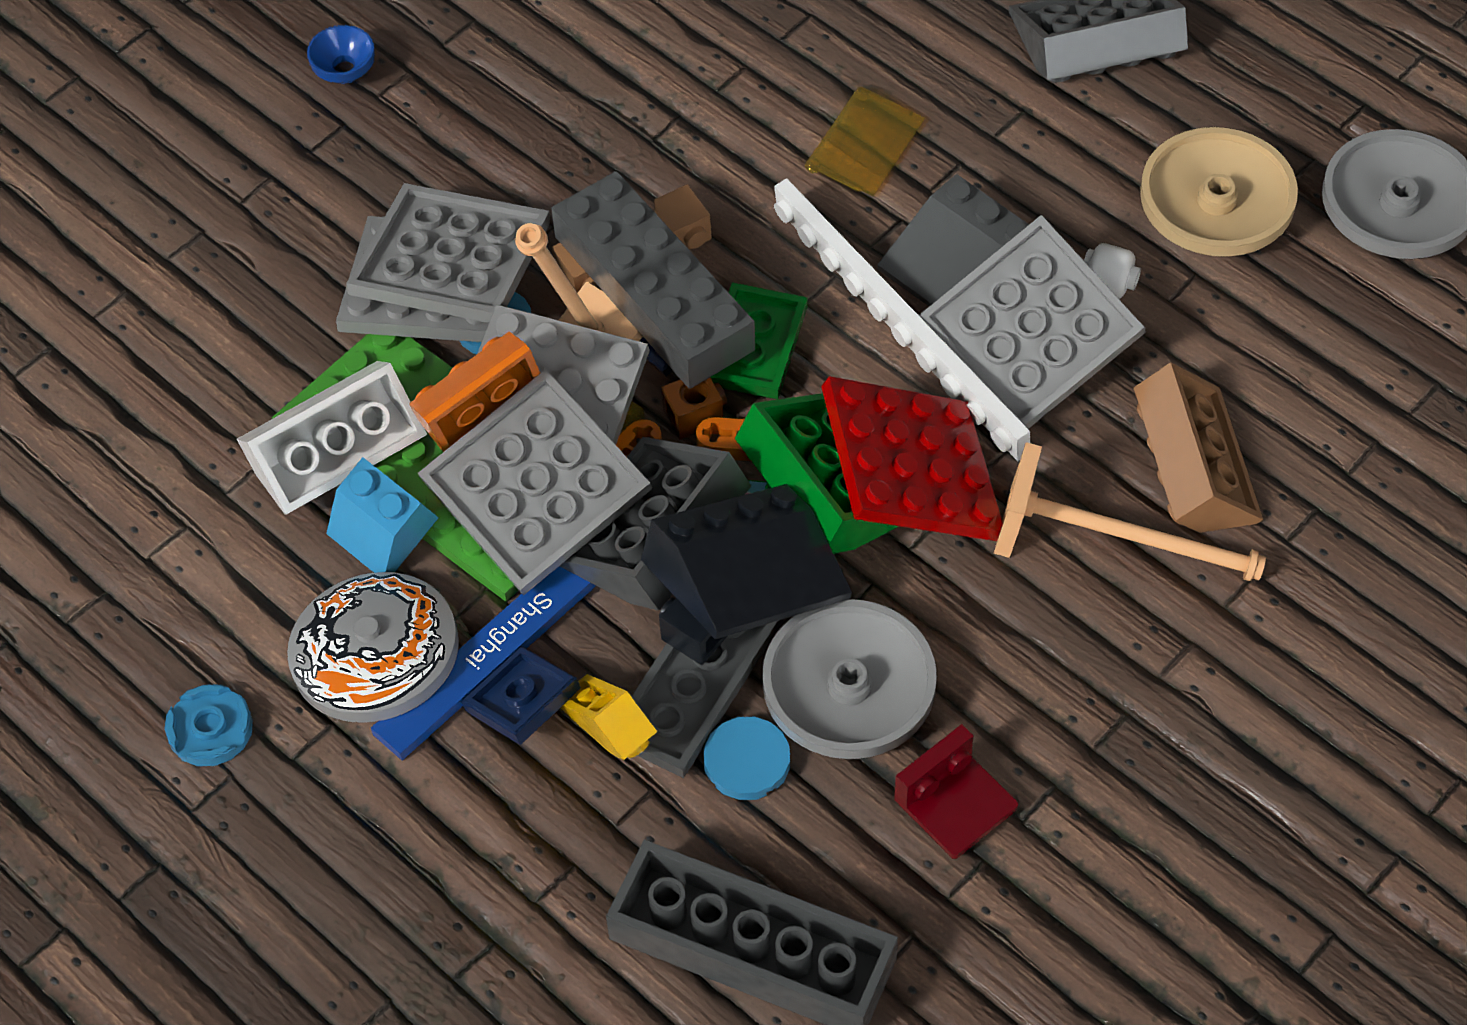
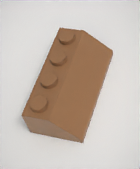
(1196, 451)

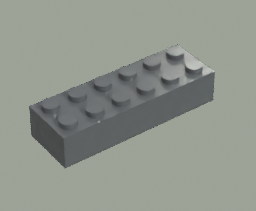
(654, 279)
(751, 937)

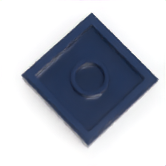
(521, 695)

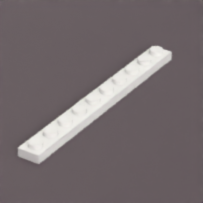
(905, 324)

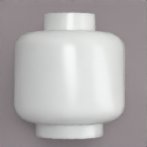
(1114, 267)

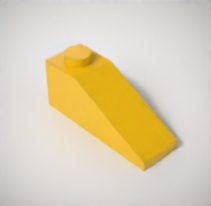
(610, 717)

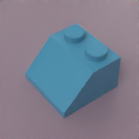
(377, 519)

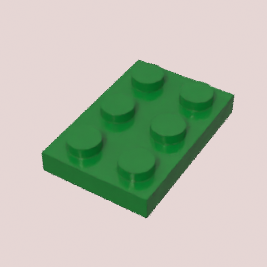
(777, 328)

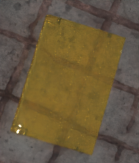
(864, 141)

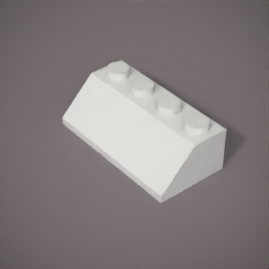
(329, 433)

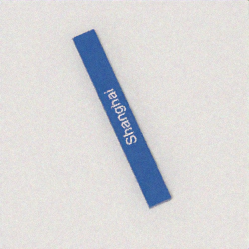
(477, 659)

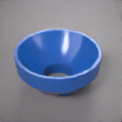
(340, 45)

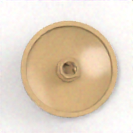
(1218, 191)

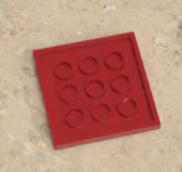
(911, 459)

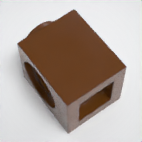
(684, 414)

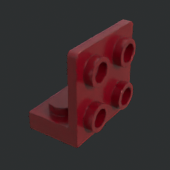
(953, 794)

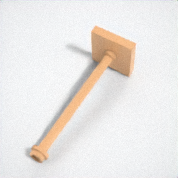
(586, 308)
(1026, 502)

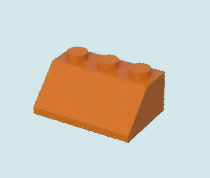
(474, 389)

